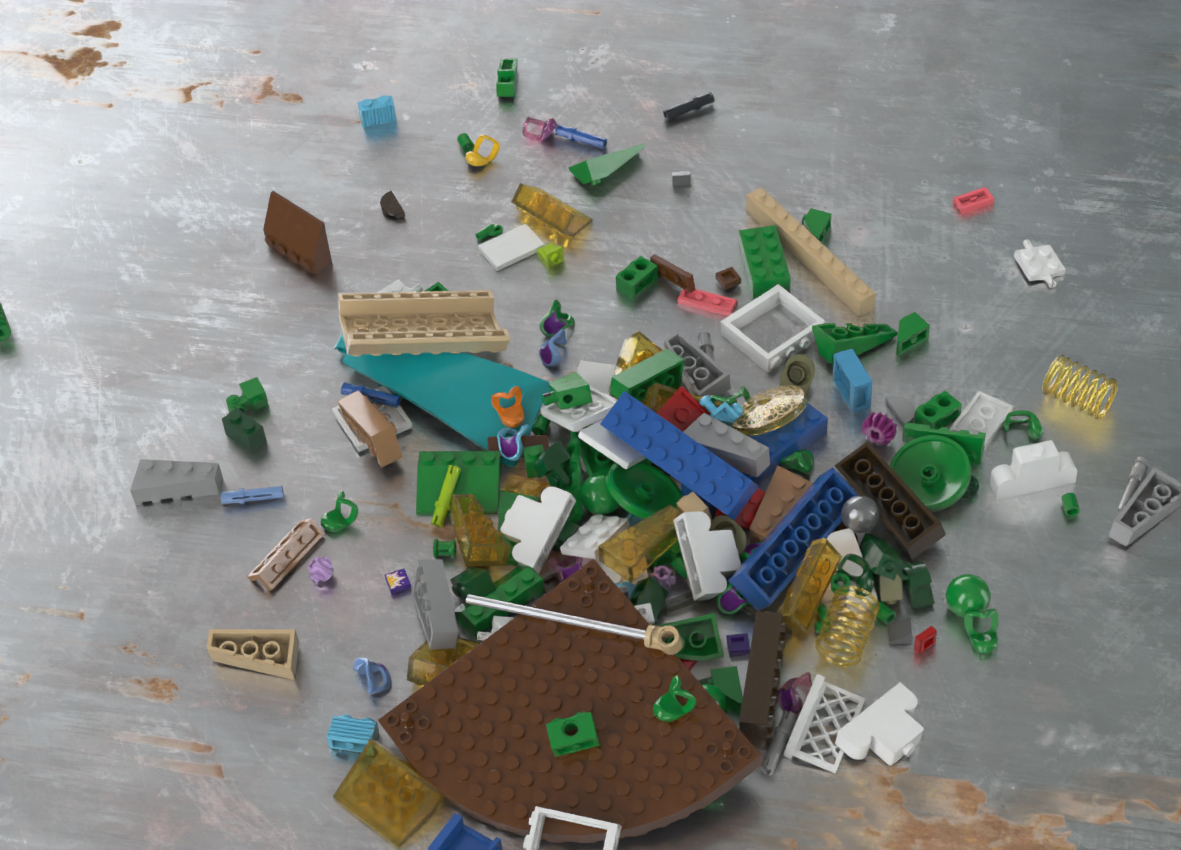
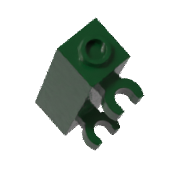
(882, 557)

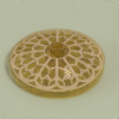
(770, 410)

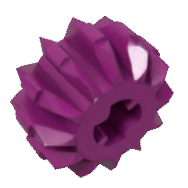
(879, 428)

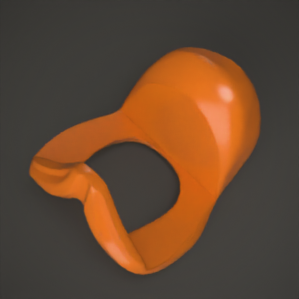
(511, 416)

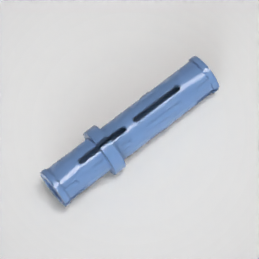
(252, 495)

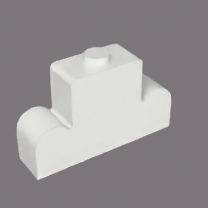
(1032, 470)
(537, 525)
(846, 543)
(706, 554)
(884, 728)

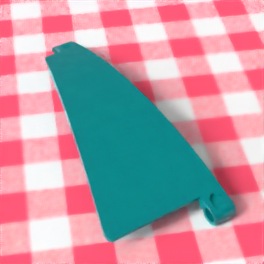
(454, 389)

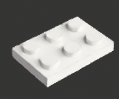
(593, 533)

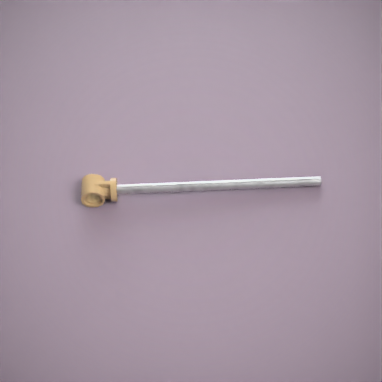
(653, 636)

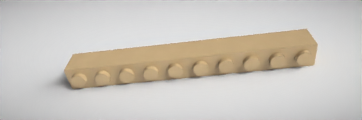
(812, 253)

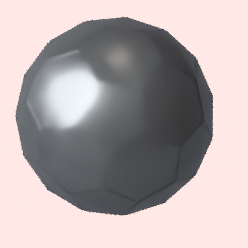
(860, 514)

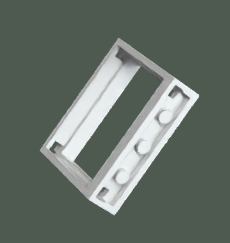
(777, 295)
(537, 822)

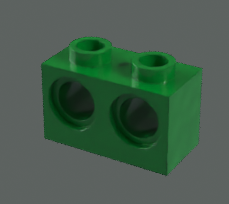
(636, 277)
(938, 411)

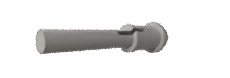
(1140, 465)

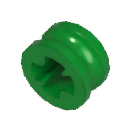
(839, 577)

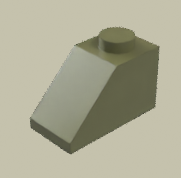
(888, 589)

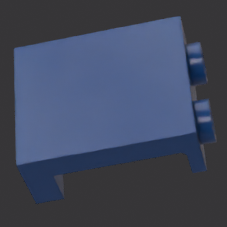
(459, 836)

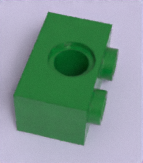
(584, 738)

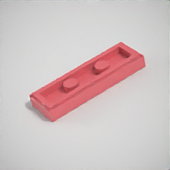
(708, 302)

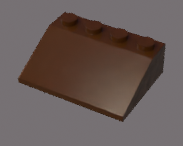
(296, 234)

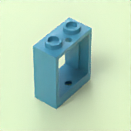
(852, 381)

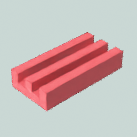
(985, 199)

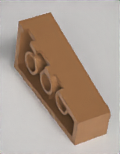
(371, 427)
(779, 498)

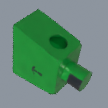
(568, 392)

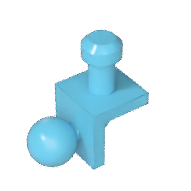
(724, 412)

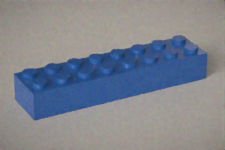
(783, 442)
(679, 455)
(784, 548)

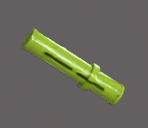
(445, 497)

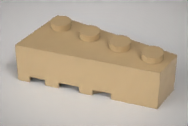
(256, 649)

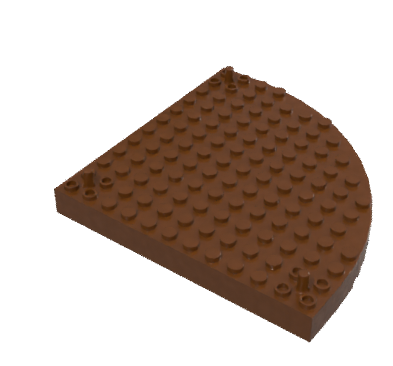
(487, 742)

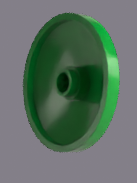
(934, 470)
(642, 489)

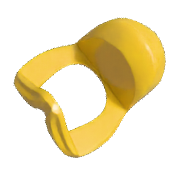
(473, 158)

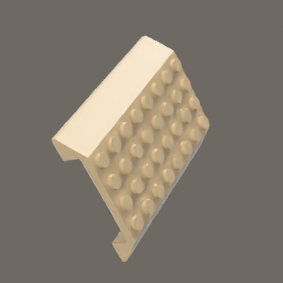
(420, 322)

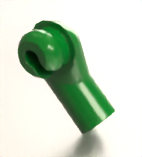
(490, 230)
(822, 610)

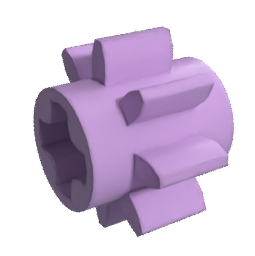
(320, 569)
(664, 576)

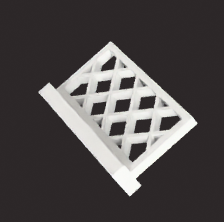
(805, 722)

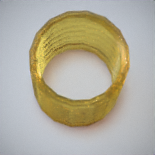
(1107, 383)
(865, 633)

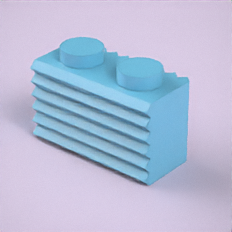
(377, 111)
(351, 733)

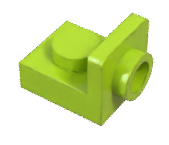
(551, 254)

